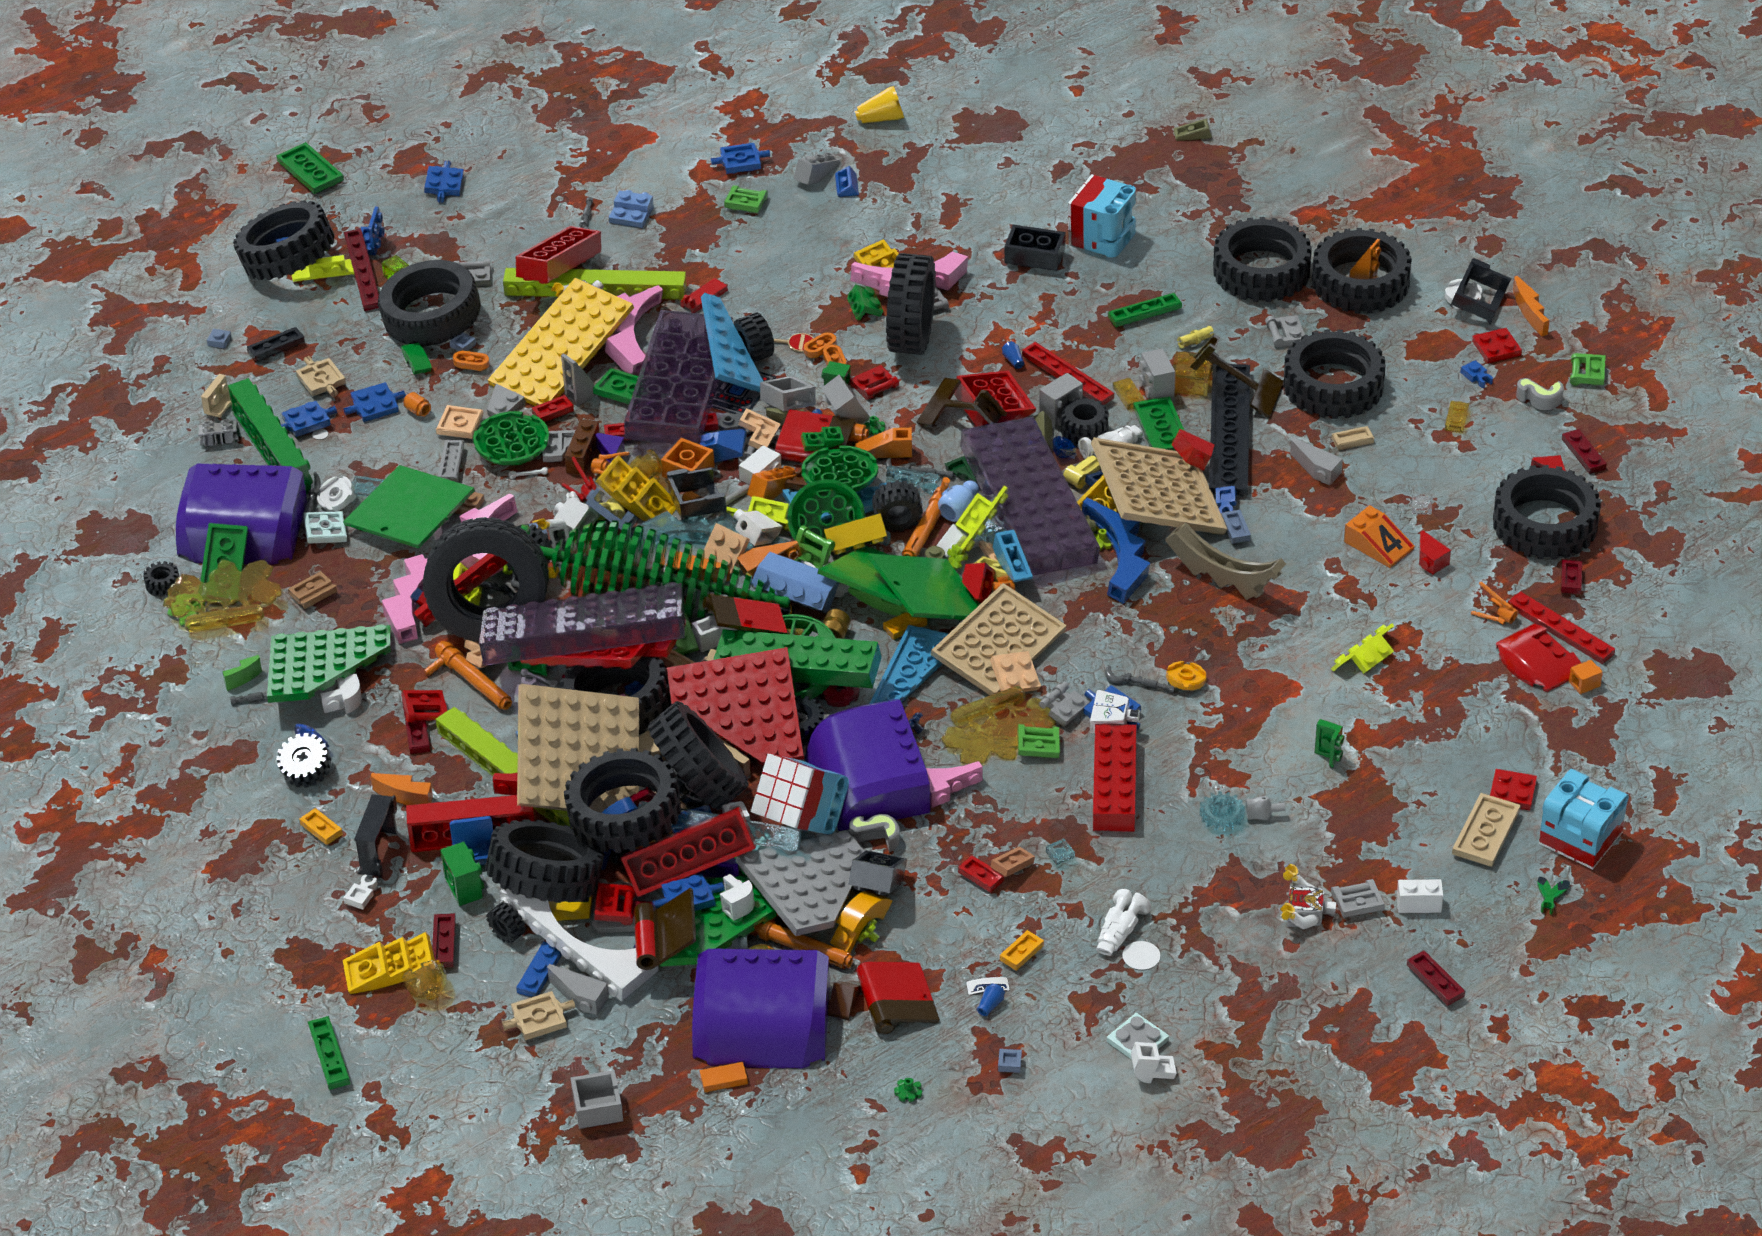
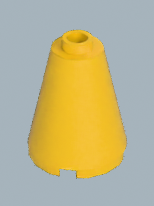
(880, 108)

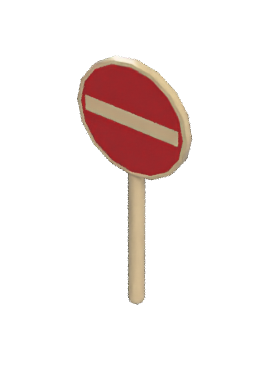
(796, 341)

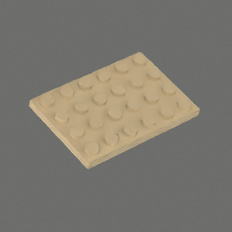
(997, 627)

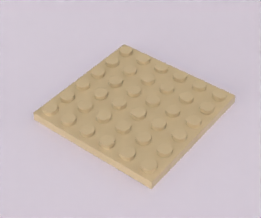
(1157, 486)
(562, 731)

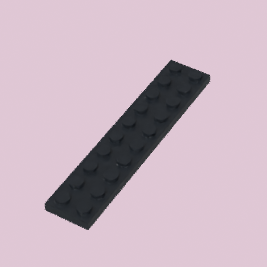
(1229, 430)

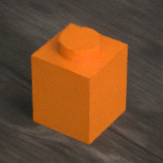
(1585, 676)

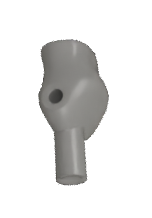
(1261, 808)

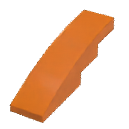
(1530, 307)

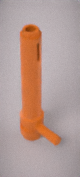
(926, 523)
(454, 659)
(786, 937)

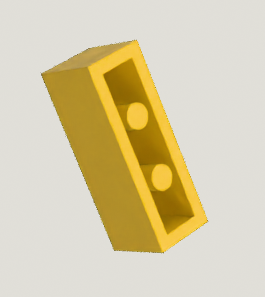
(856, 533)

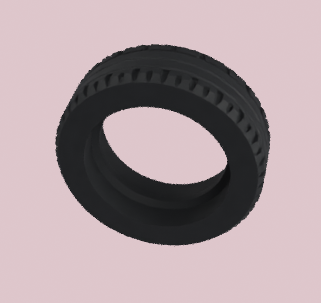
(435, 325)

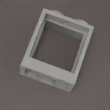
(785, 391)

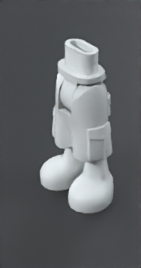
(1126, 434)
(1119, 923)

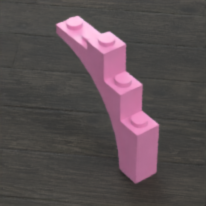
(947, 270)
(622, 343)
(501, 509)
(400, 608)
(949, 780)

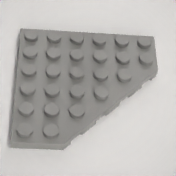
(805, 885)

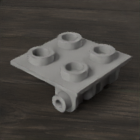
(209, 428)

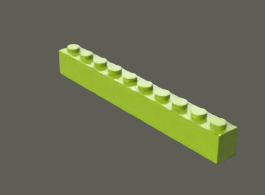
(614, 282)
(486, 751)

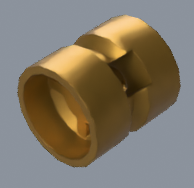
(837, 622)

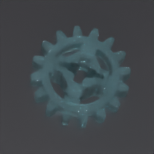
(1222, 810)

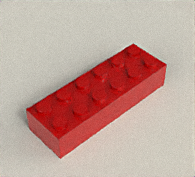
(558, 254)
(1114, 778)
(430, 822)
(689, 851)

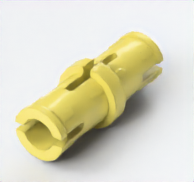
(1195, 337)

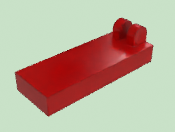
(694, 302)

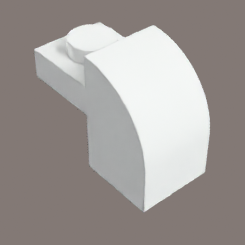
(346, 697)
(737, 898)
(1149, 1064)

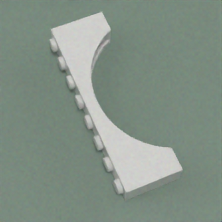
(614, 967)

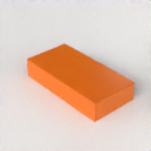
(723, 1077)

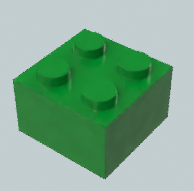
(462, 873)

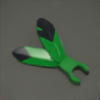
(1551, 894)

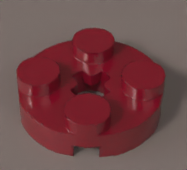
(842, 698)

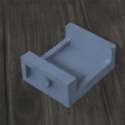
(593, 501)

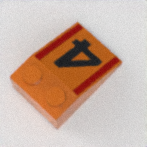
(1377, 537)

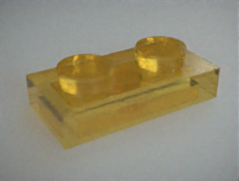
(1127, 392)
(1457, 416)

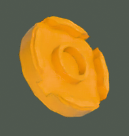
(1186, 676)

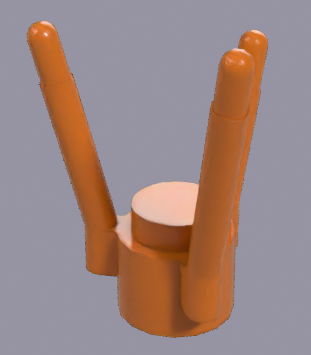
(600, 464)
(1505, 612)

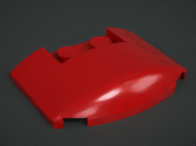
(1536, 657)

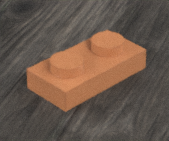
(1012, 861)

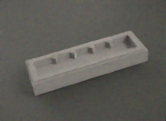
(451, 459)

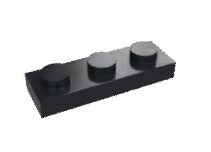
(275, 344)

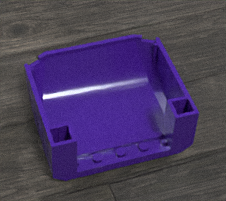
(255, 496)
(879, 758)
(761, 1007)

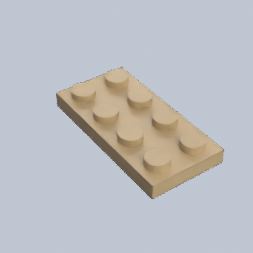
(1486, 829)

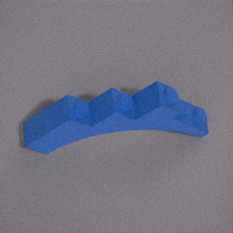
(1128, 548)

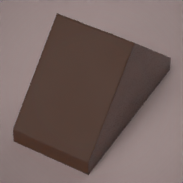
(843, 999)

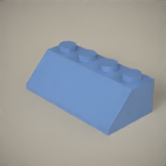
(796, 581)

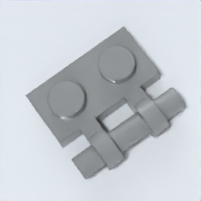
(1068, 708)

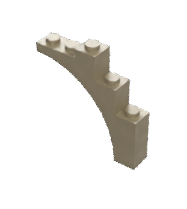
(1202, 557)

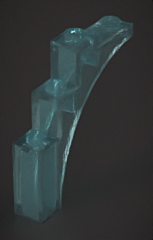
(691, 530)

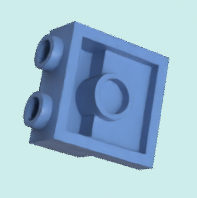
(631, 209)

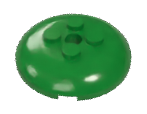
(511, 438)
(847, 464)
(819, 498)

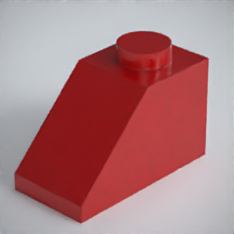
(1193, 449)
(1432, 553)
(978, 580)

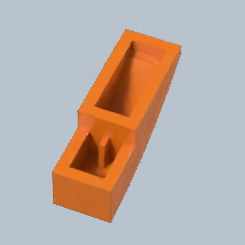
(403, 788)

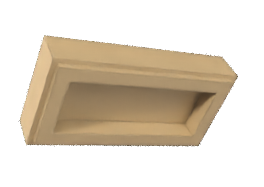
(1352, 438)

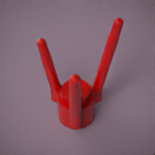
(586, 488)

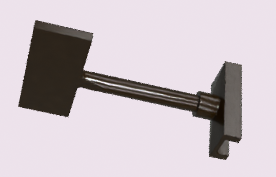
(1265, 391)
(983, 404)

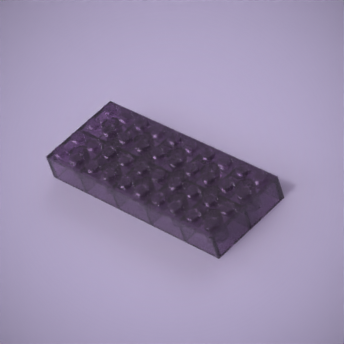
(674, 382)
(1039, 498)
(582, 623)

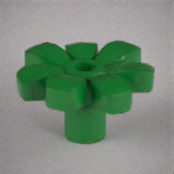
(874, 426)
(908, 1090)

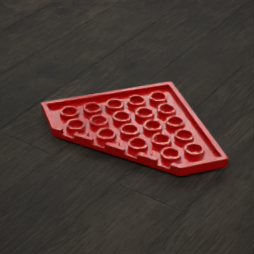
(744, 701)

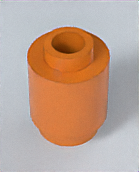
(417, 404)
(858, 433)

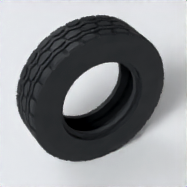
(478, 537)

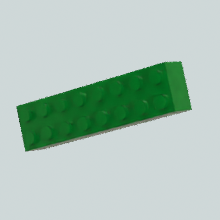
(265, 429)
(811, 658)

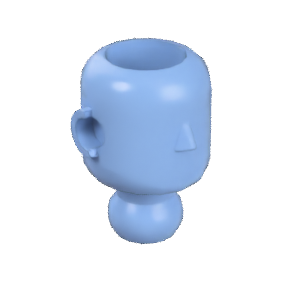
(956, 500)

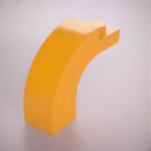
(855, 917)

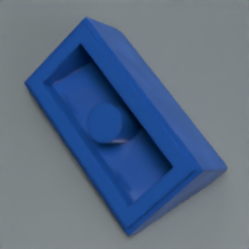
(846, 182)

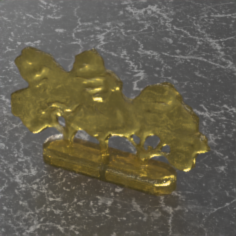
(226, 588)
(994, 734)

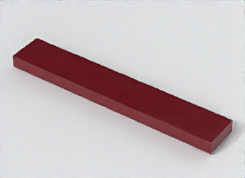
(362, 269)

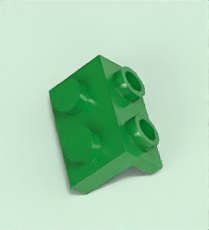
(863, 301)
(1329, 741)

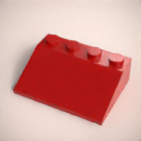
(1002, 388)

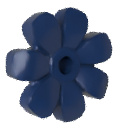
(914, 723)

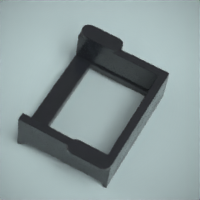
(1481, 273)
(682, 481)
(377, 818)

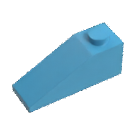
(1011, 556)

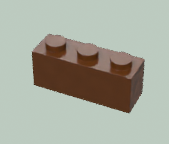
(582, 446)

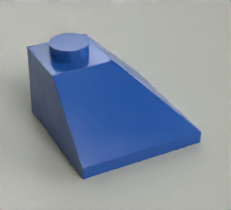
(725, 444)

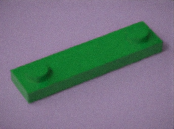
(1144, 309)
(328, 1053)

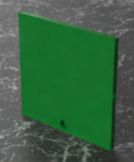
(409, 506)
(860, 574)
(926, 586)

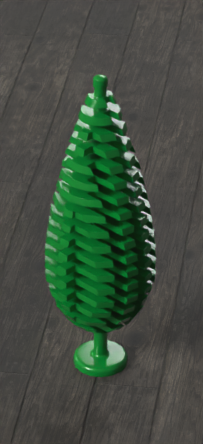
(619, 569)

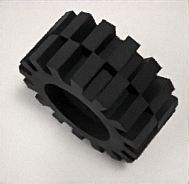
(159, 571)
(506, 922)

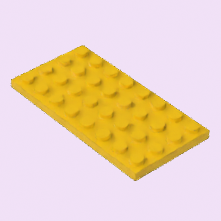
(571, 326)

